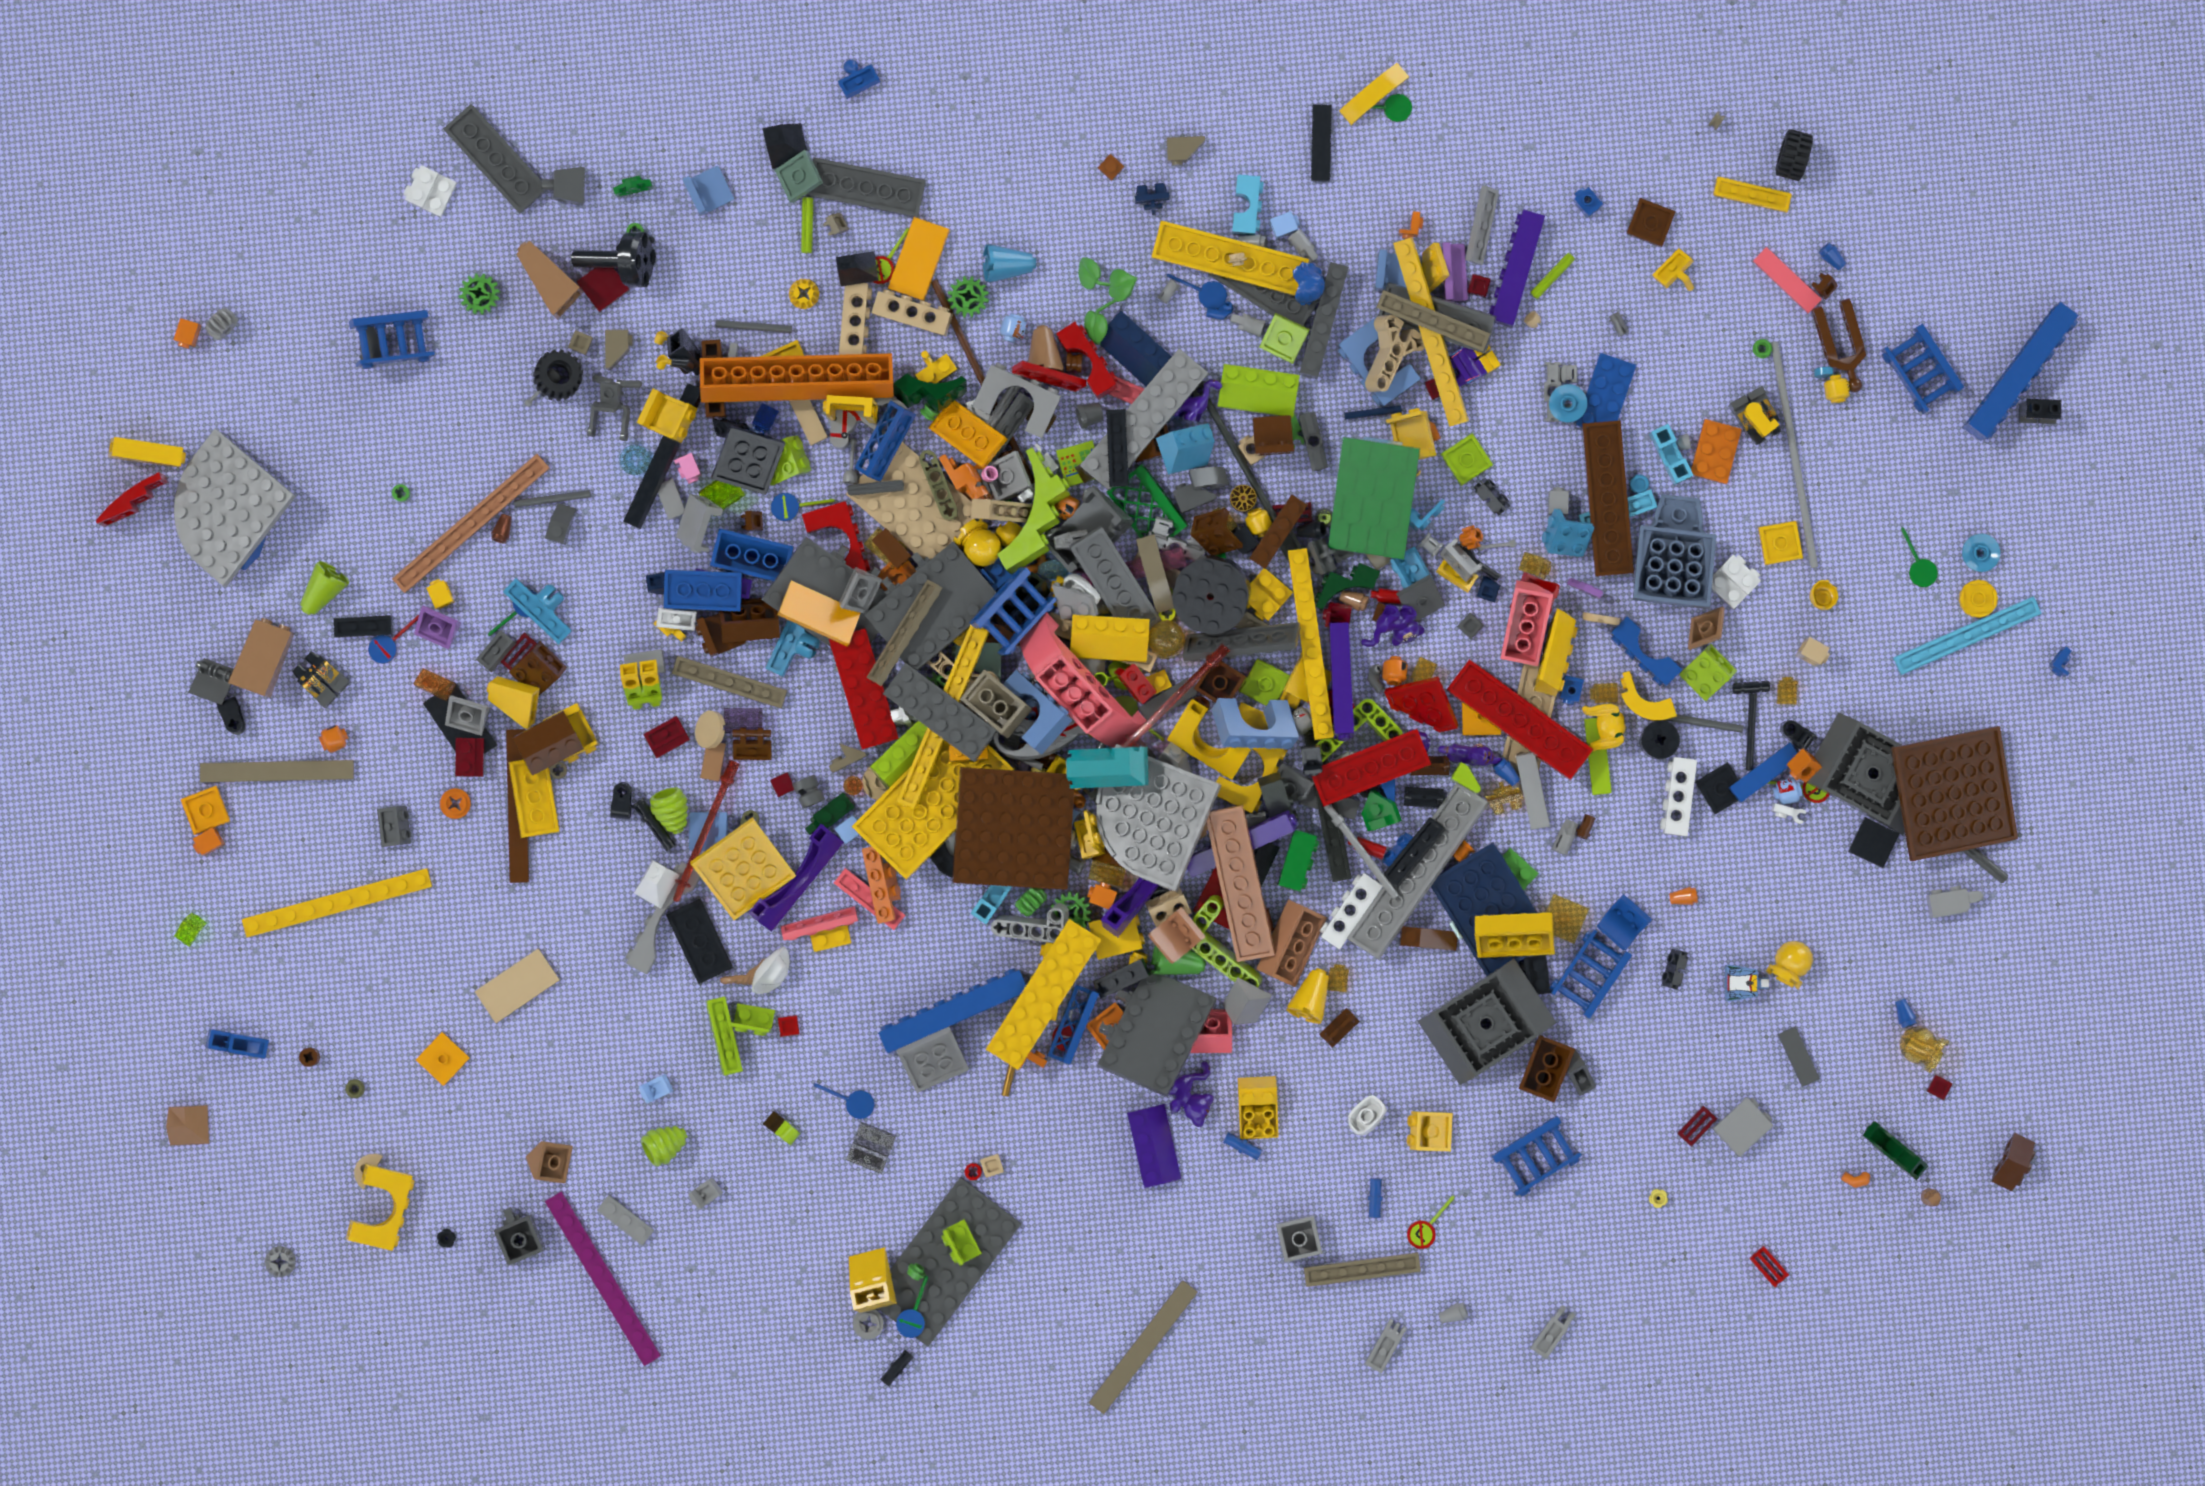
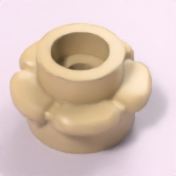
(1237, 259)

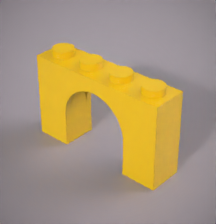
(1187, 737)
(1250, 795)
(383, 1234)

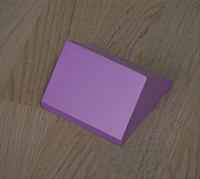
(436, 627)

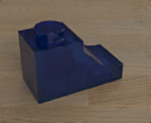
(765, 419)

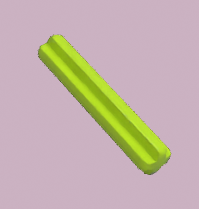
(807, 225)
(1551, 277)

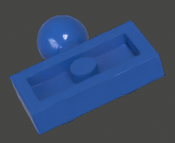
(858, 79)

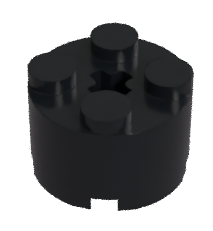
(1649, 735)

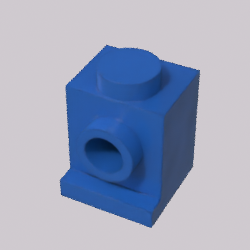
(1587, 208)
(1569, 682)

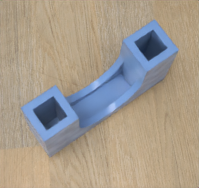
(1354, 349)
(1051, 719)
(1237, 733)

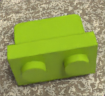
(792, 461)

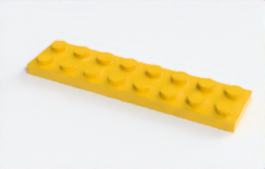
(1211, 255)
(1043, 994)

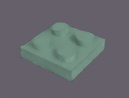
(798, 176)

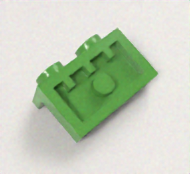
(1520, 868)

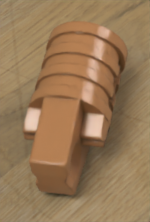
(1930, 1197)

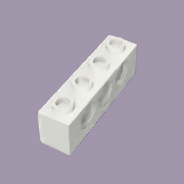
(1688, 768)
(1371, 888)

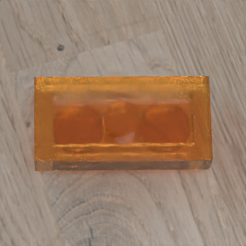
(434, 684)

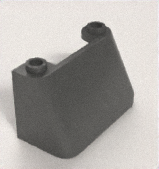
(1092, 513)

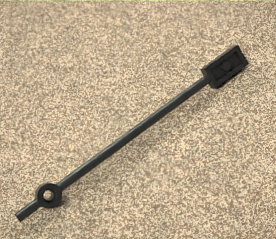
(1291, 541)

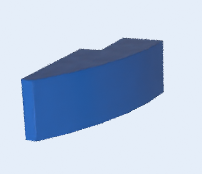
(237, 1043)

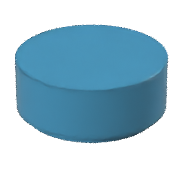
(1823, 372)
(1639, 484)

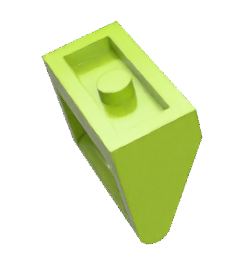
(1465, 777)

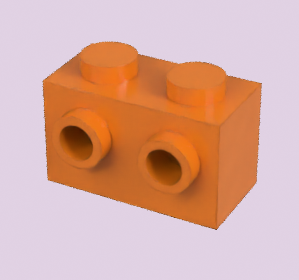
(1102, 895)

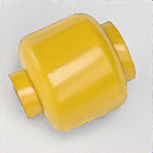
(1836, 389)
(1258, 521)

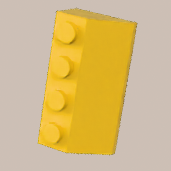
(1109, 638)
(1555, 653)
(1514, 935)

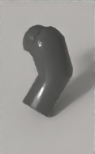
(1373, 677)

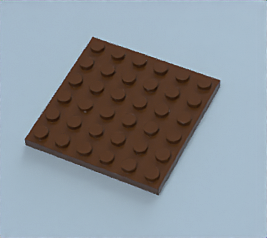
(1954, 793)
(1013, 828)

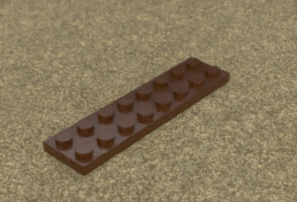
(1607, 498)

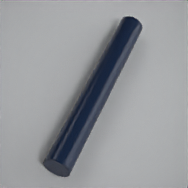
(1372, 412)

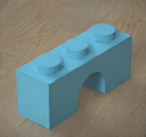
(1249, 188)
(1670, 455)
(990, 902)

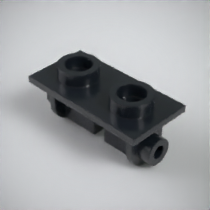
(722, 426)
(1497, 500)
(1423, 797)
(1676, 960)

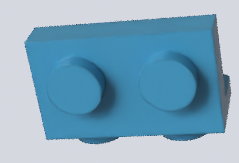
(1411, 568)

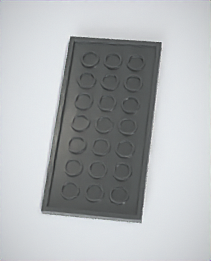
(947, 1281)

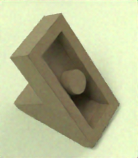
(851, 756)

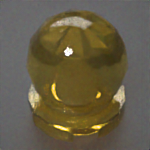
(1166, 639)
(1921, 1047)

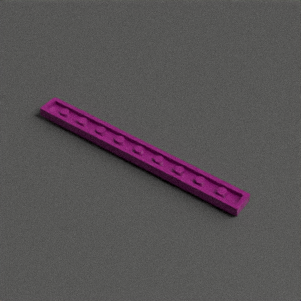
(602, 1278)

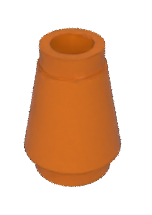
(1685, 896)

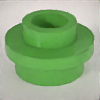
(1762, 342)
(916, 1271)

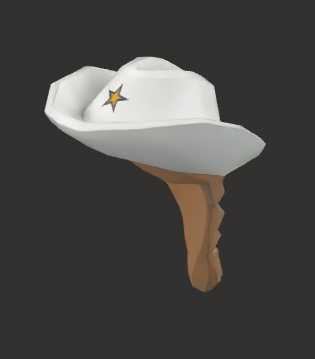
(766, 975)

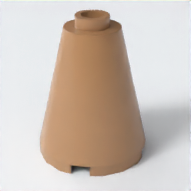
(1044, 349)

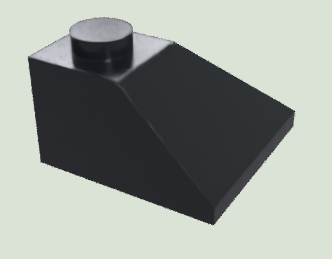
(784, 142)
(857, 268)

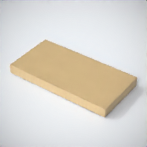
(517, 985)

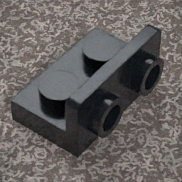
(1537, 973)

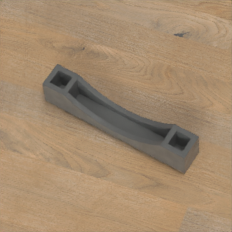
(1323, 320)

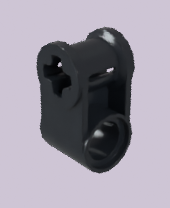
(231, 712)
(1799, 735)
(620, 804)

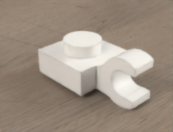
(1784, 811)

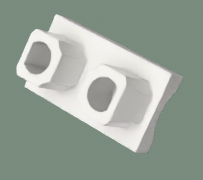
(902, 717)

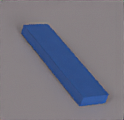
(1763, 773)

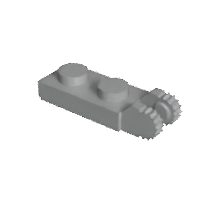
(1551, 1333)

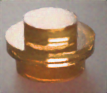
(852, 785)

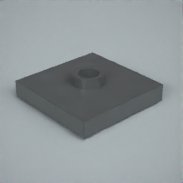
(1422, 597)

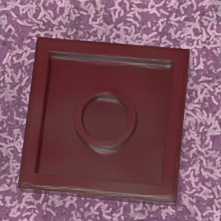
(602, 287)

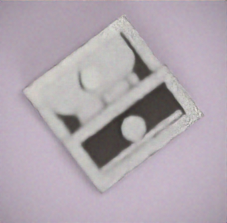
(871, 1147)

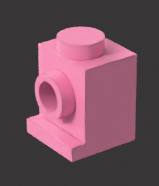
(689, 468)

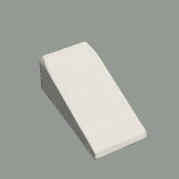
(676, 618)

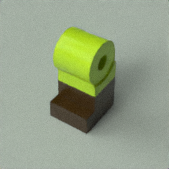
(781, 1127)

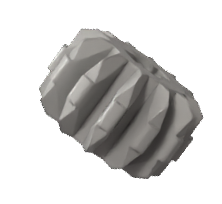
(221, 323)

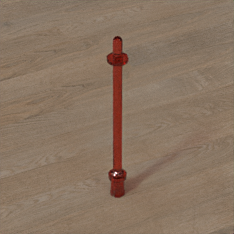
(1211, 662)
(726, 781)

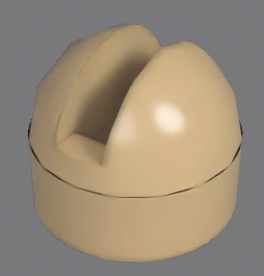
(1532, 319)

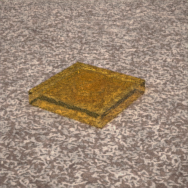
(1567, 917)

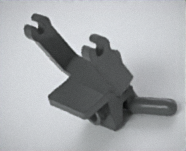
(610, 402)

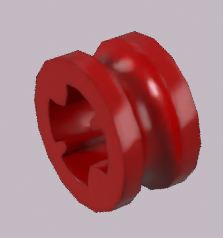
(979, 1171)

